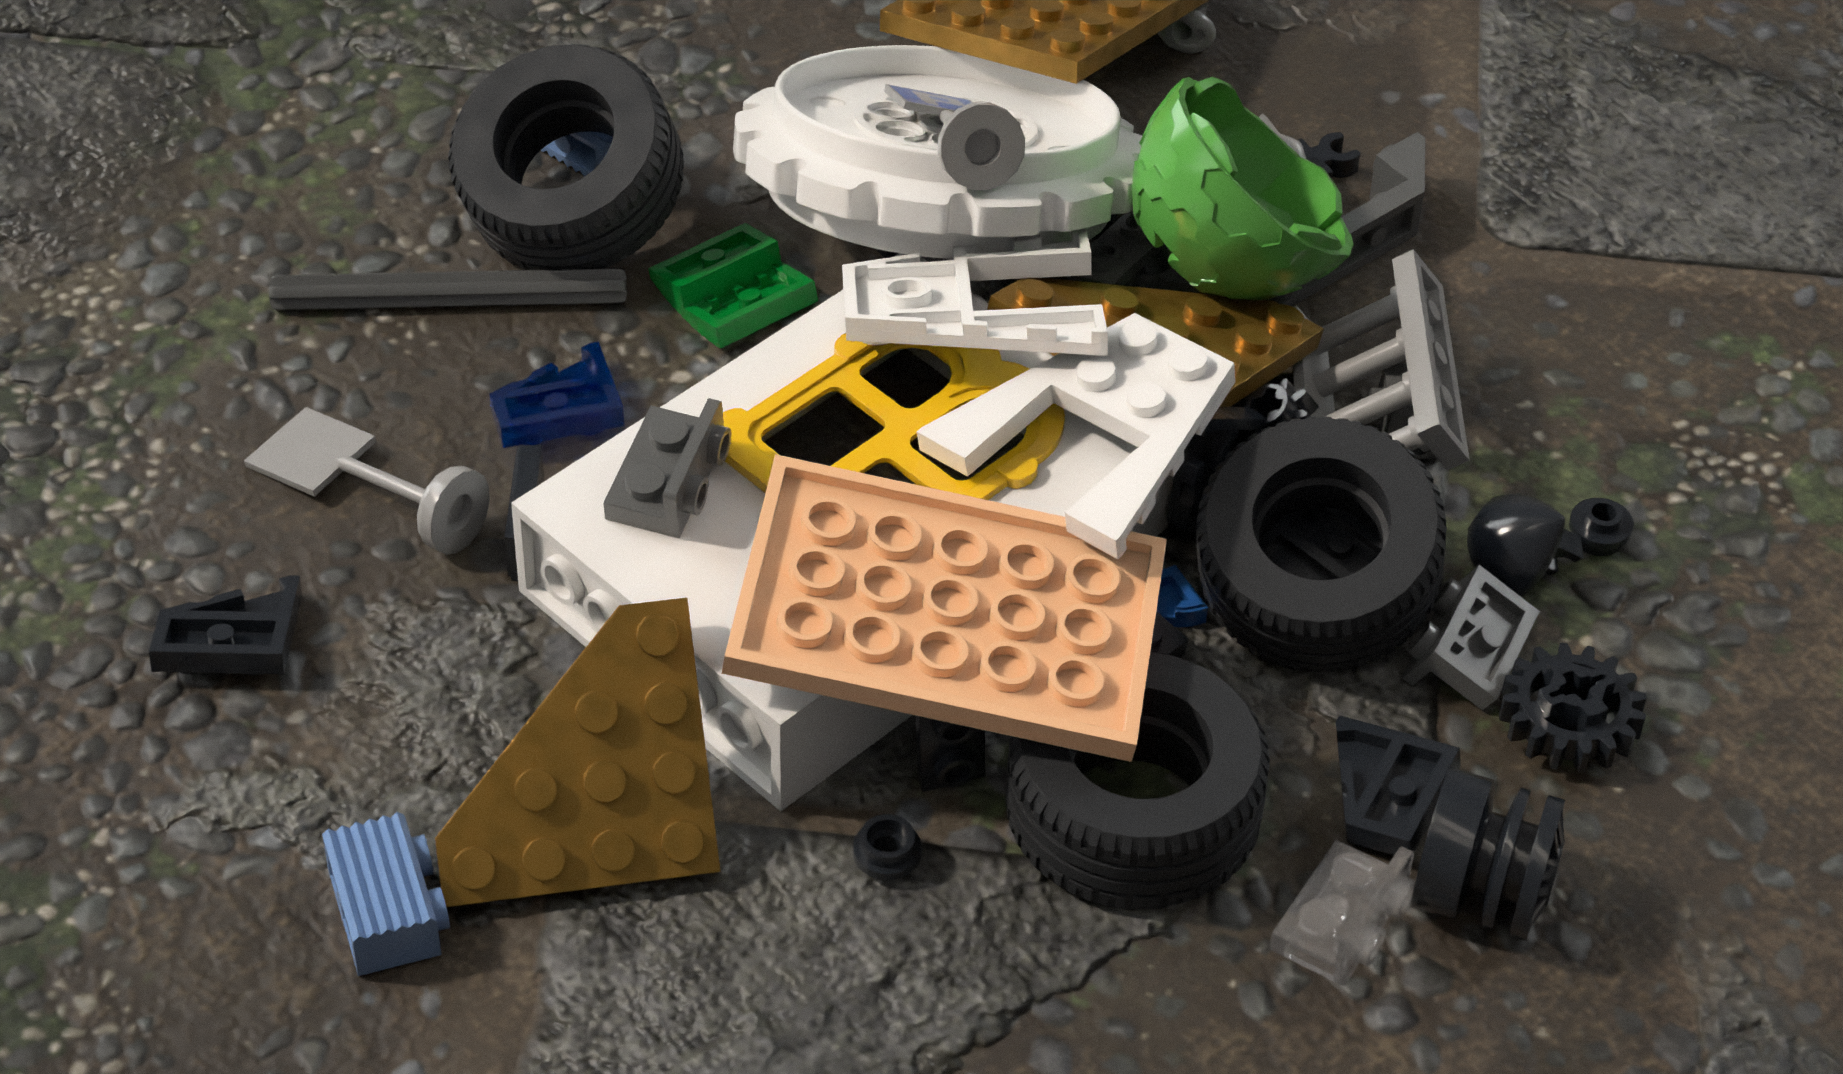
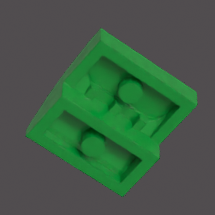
(733, 285)

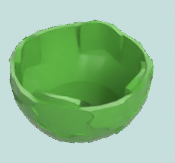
(1234, 198)

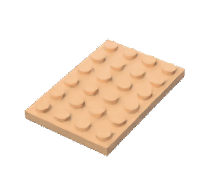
(946, 609)

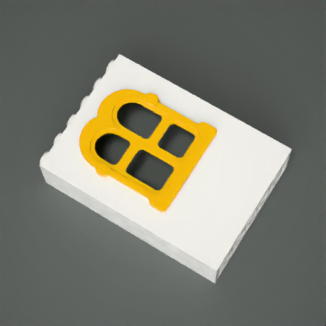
(587, 566)

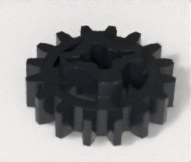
(1572, 707)

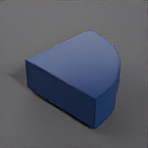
(1179, 600)

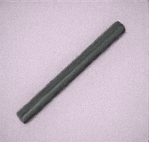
(448, 289)

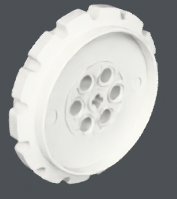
(872, 172)

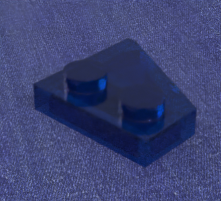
(558, 403)

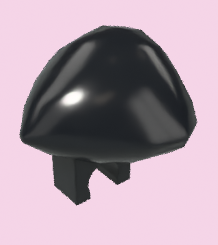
(1520, 540)

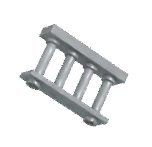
(1425, 346)

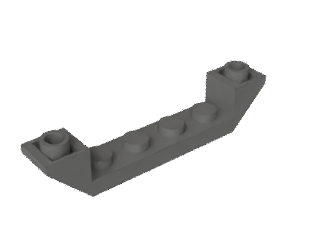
(1375, 226)

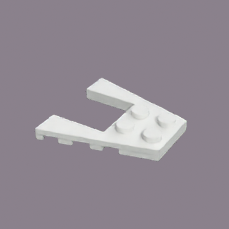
(933, 304)
(1146, 391)

